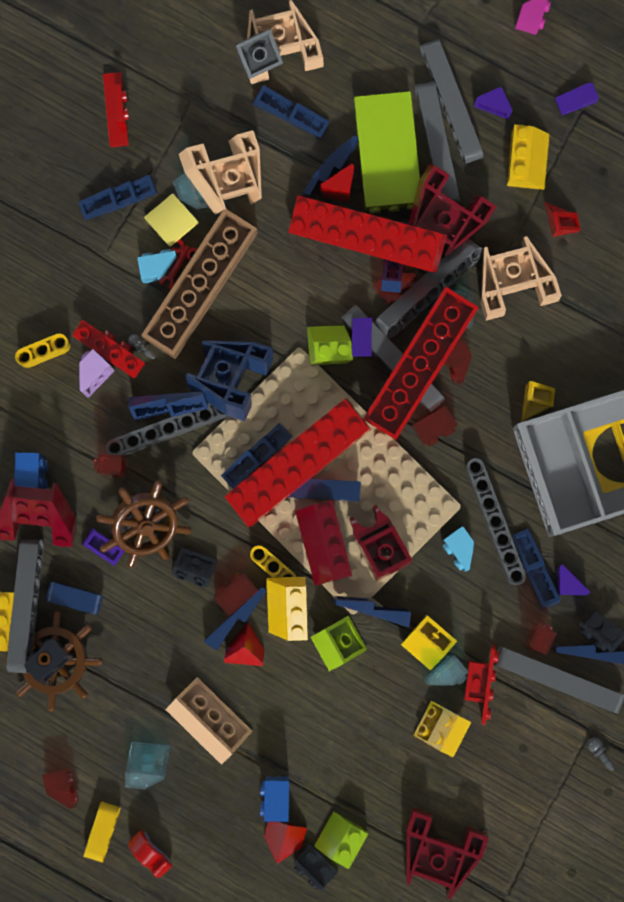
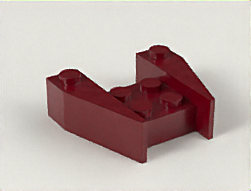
(442, 215)
(40, 508)
(440, 859)

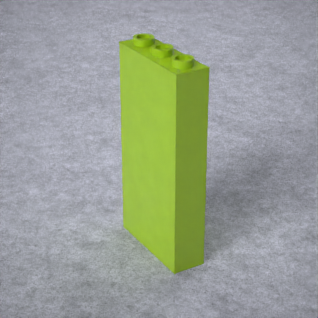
(387, 151)

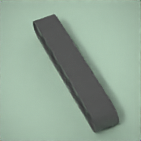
(451, 101)
(436, 136)
(428, 288)
(390, 355)
(159, 427)
(494, 532)
(25, 604)
(559, 680)

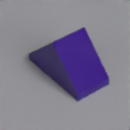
(495, 103)
(568, 584)

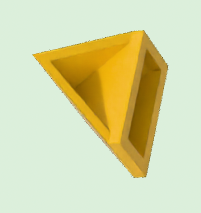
(536, 399)

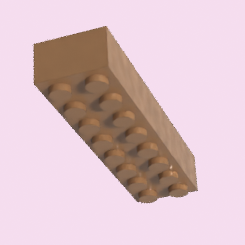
(199, 283)

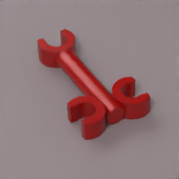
(183, 252)

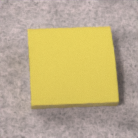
(171, 220)

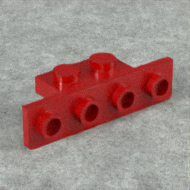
(115, 109)
(109, 348)
(479, 683)

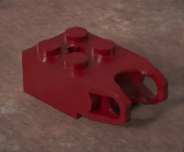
(378, 538)

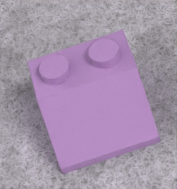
(93, 372)

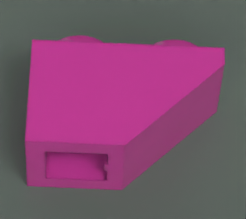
(531, 16)

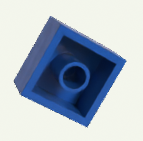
(30, 470)
(276, 799)

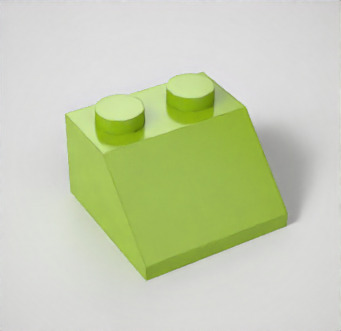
(329, 345)
(338, 643)
(341, 840)

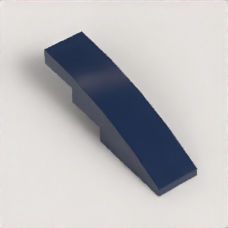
(334, 163)
(118, 197)
(257, 455)

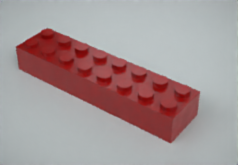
(367, 234)
(420, 363)
(298, 462)

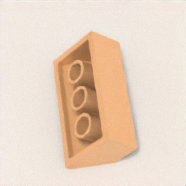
(209, 720)

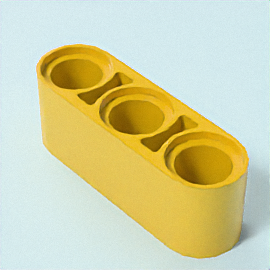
(33, 350)
(268, 558)
(102, 832)

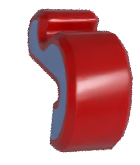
(149, 854)

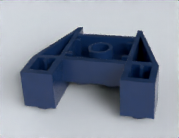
(223, 372)

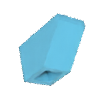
(156, 266)
(461, 547)

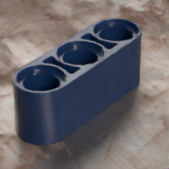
(74, 598)

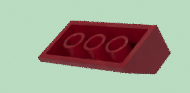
(323, 543)

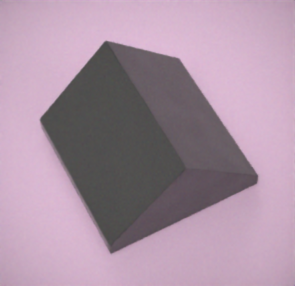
(258, 53)

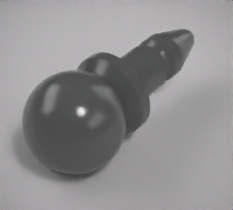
(137, 343)
(596, 746)

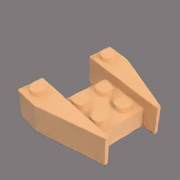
(290, 35)
(225, 176)
(513, 273)

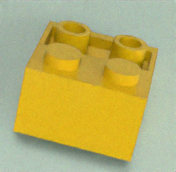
(428, 642)
(442, 729)

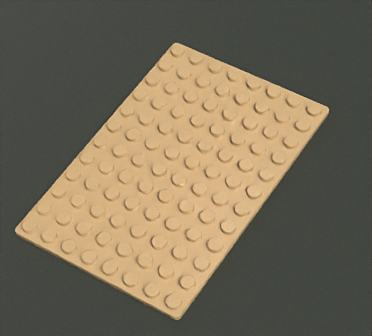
(389, 476)

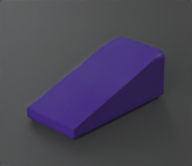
(577, 98)
(362, 337)
(93, 542)

